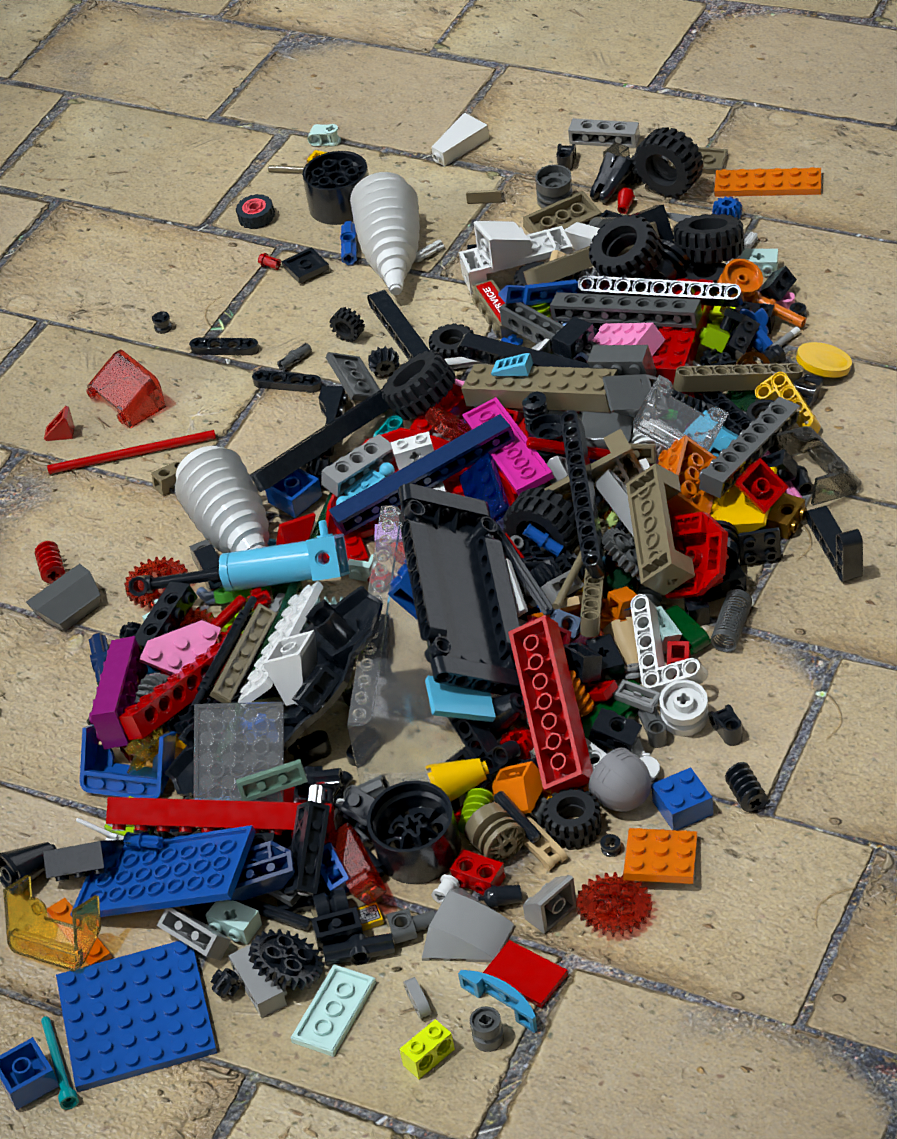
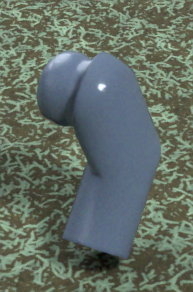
(207, 597)

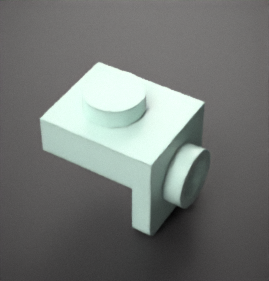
(360, 569)

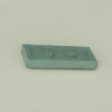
(271, 780)

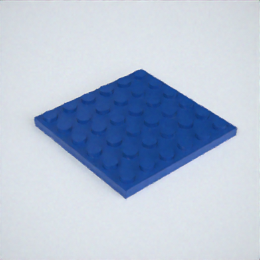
(135, 1015)

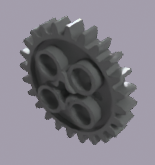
(622, 550)

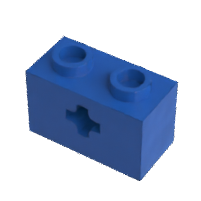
(333, 869)

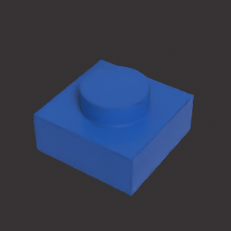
(761, 341)

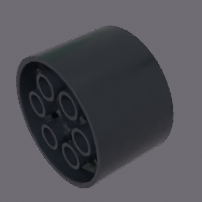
(329, 185)
(410, 810)

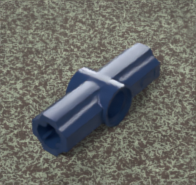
(98, 647)

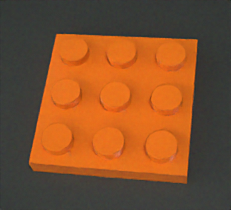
(660, 855)

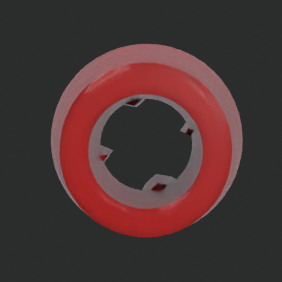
(625, 199)

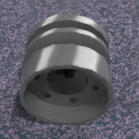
(553, 184)

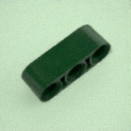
(690, 629)

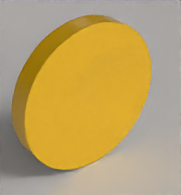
(823, 359)

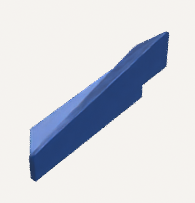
(537, 293)

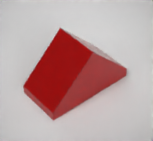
(60, 427)

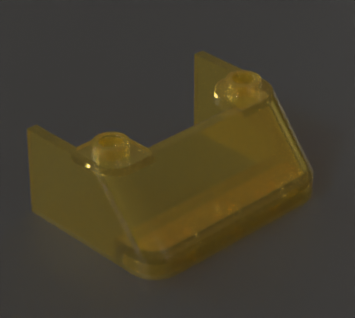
(44, 938)

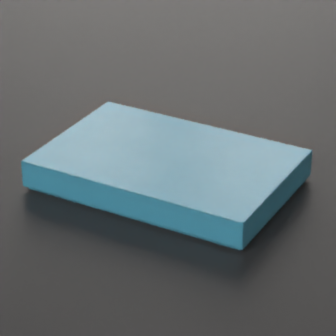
(459, 702)

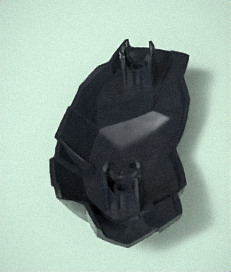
(341, 635)

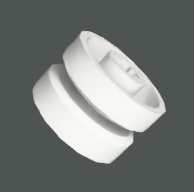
(684, 707)

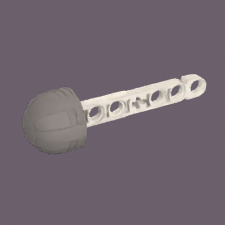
(618, 778)

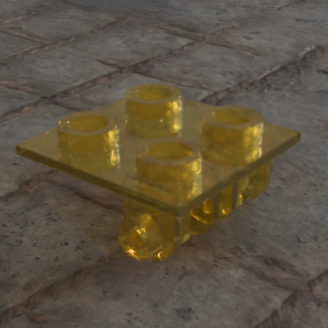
(144, 749)

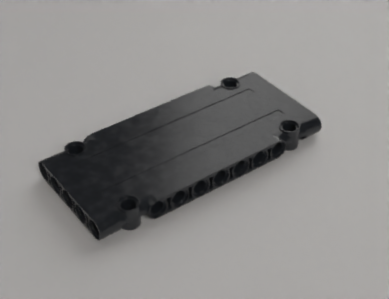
(459, 589)

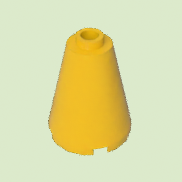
(457, 776)

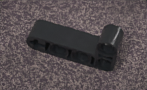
(484, 745)

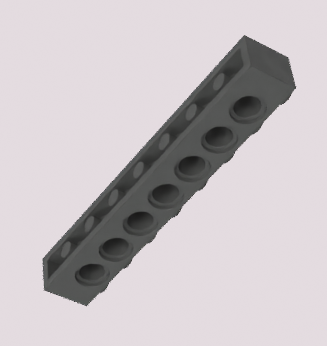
(627, 309)
(535, 326)
(748, 447)

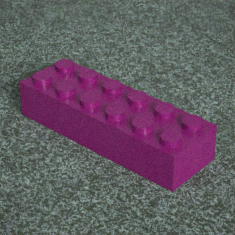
(117, 690)

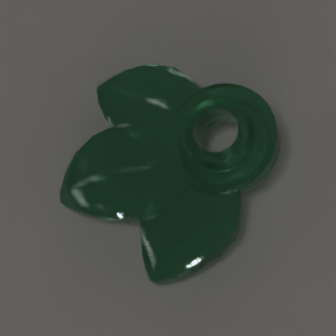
(742, 398)

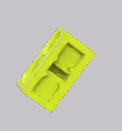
(427, 1049)

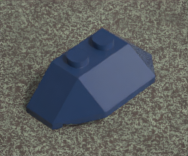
(264, 871)

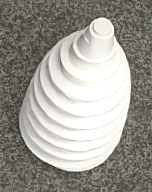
(387, 225)
(222, 499)

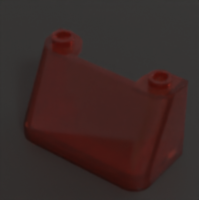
(127, 388)

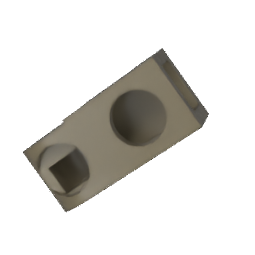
(165, 478)

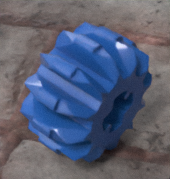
(727, 206)

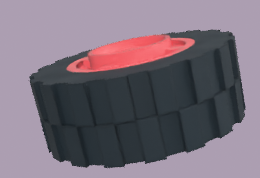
(255, 211)

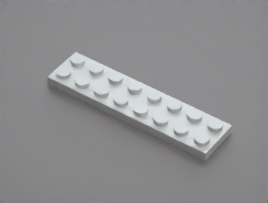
(291, 624)

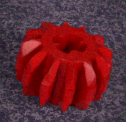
(522, 737)

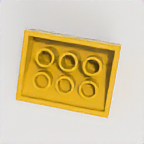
(738, 510)

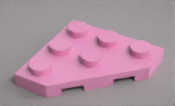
(179, 647)

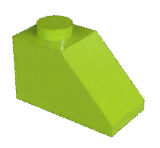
(714, 337)

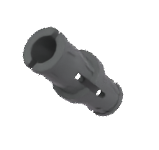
(294, 356)

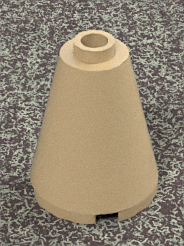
(624, 639)

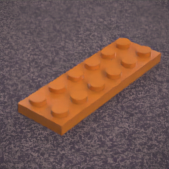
(768, 182)

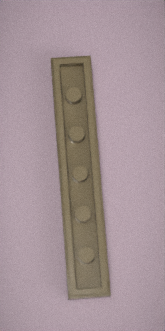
(243, 654)

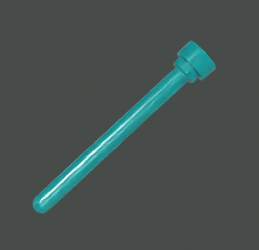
(67, 1096)

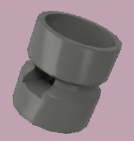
(486, 1029)

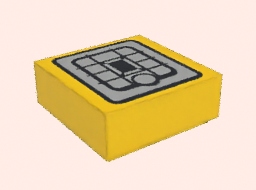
(370, 916)

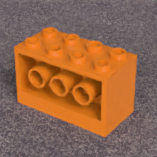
(687, 461)

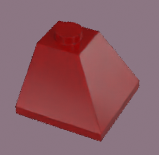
(761, 485)
(296, 530)

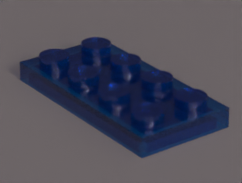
(484, 483)

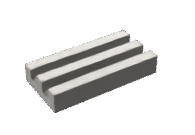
(635, 698)

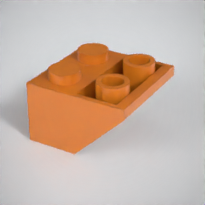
(521, 784)

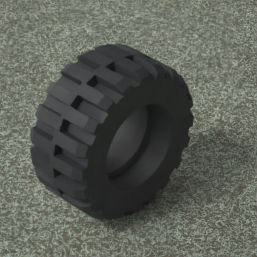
(679, 151)
(619, 235)
(710, 238)
(418, 385)
(547, 513)

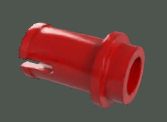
(266, 260)

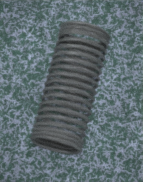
(732, 635)

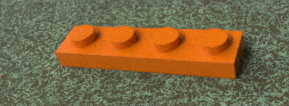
(61, 911)

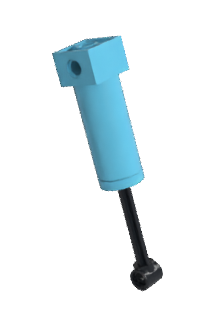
(265, 566)

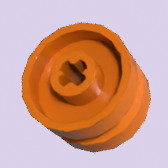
(745, 275)

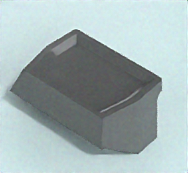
(67, 599)

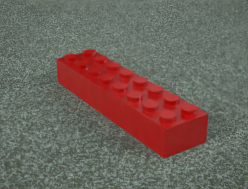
(679, 344)
(551, 705)

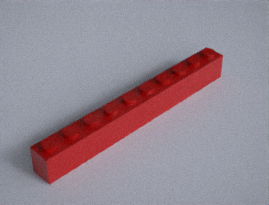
(203, 815)

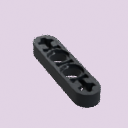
(205, 345)
(307, 383)

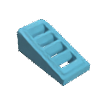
(513, 366)

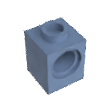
(573, 621)

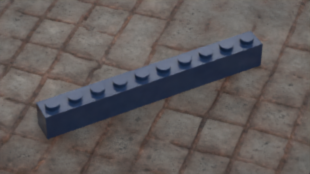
(424, 472)

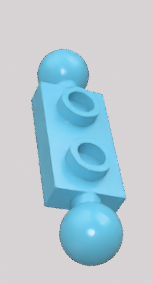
(369, 479)

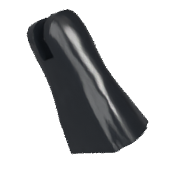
(610, 176)

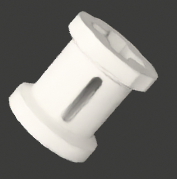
(447, 883)

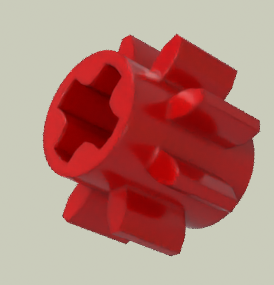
(263, 597)

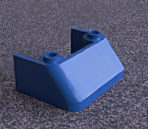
(105, 777)

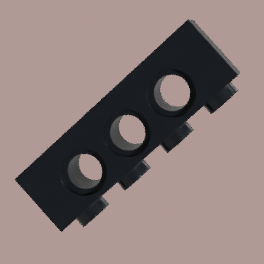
(167, 612)

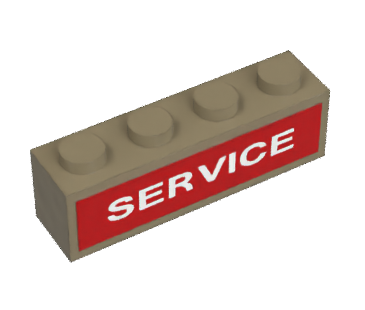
(488, 302)

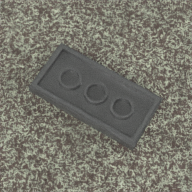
(353, 375)

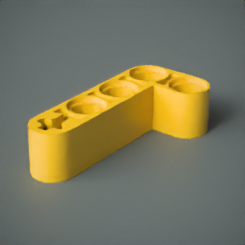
(782, 386)

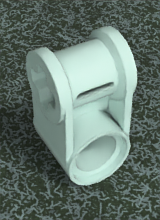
(324, 135)

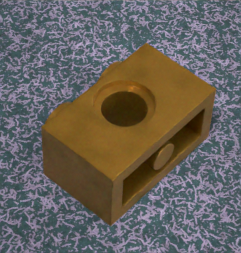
(786, 514)

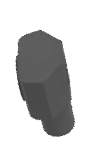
(405, 926)

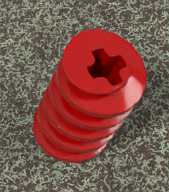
(49, 561)

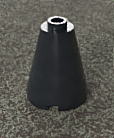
(507, 711)
(22, 862)

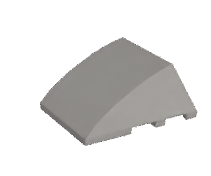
(466, 930)

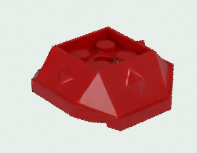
(706, 543)

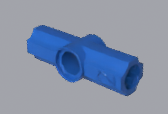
(348, 243)

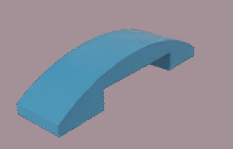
(479, 982)

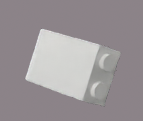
(501, 242)
(291, 663)

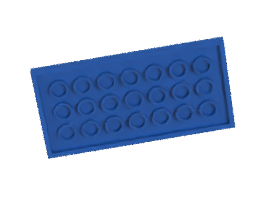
(179, 874)

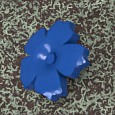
(513, 339)

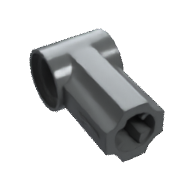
(654, 728)
(372, 787)

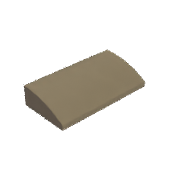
(562, 213)

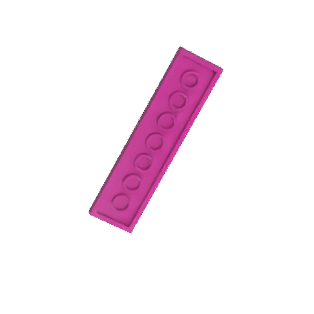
(519, 465)

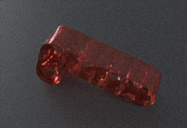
(364, 879)

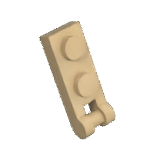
(545, 846)

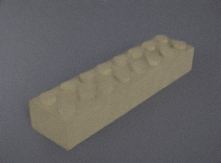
(563, 386)

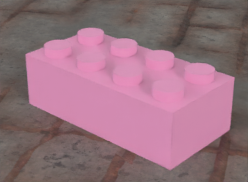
(630, 335)

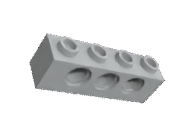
(603, 132)
(356, 464)

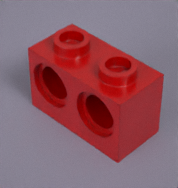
(477, 871)

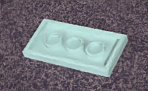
(333, 1010)

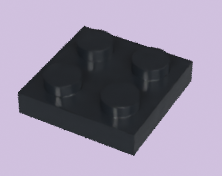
(305, 265)

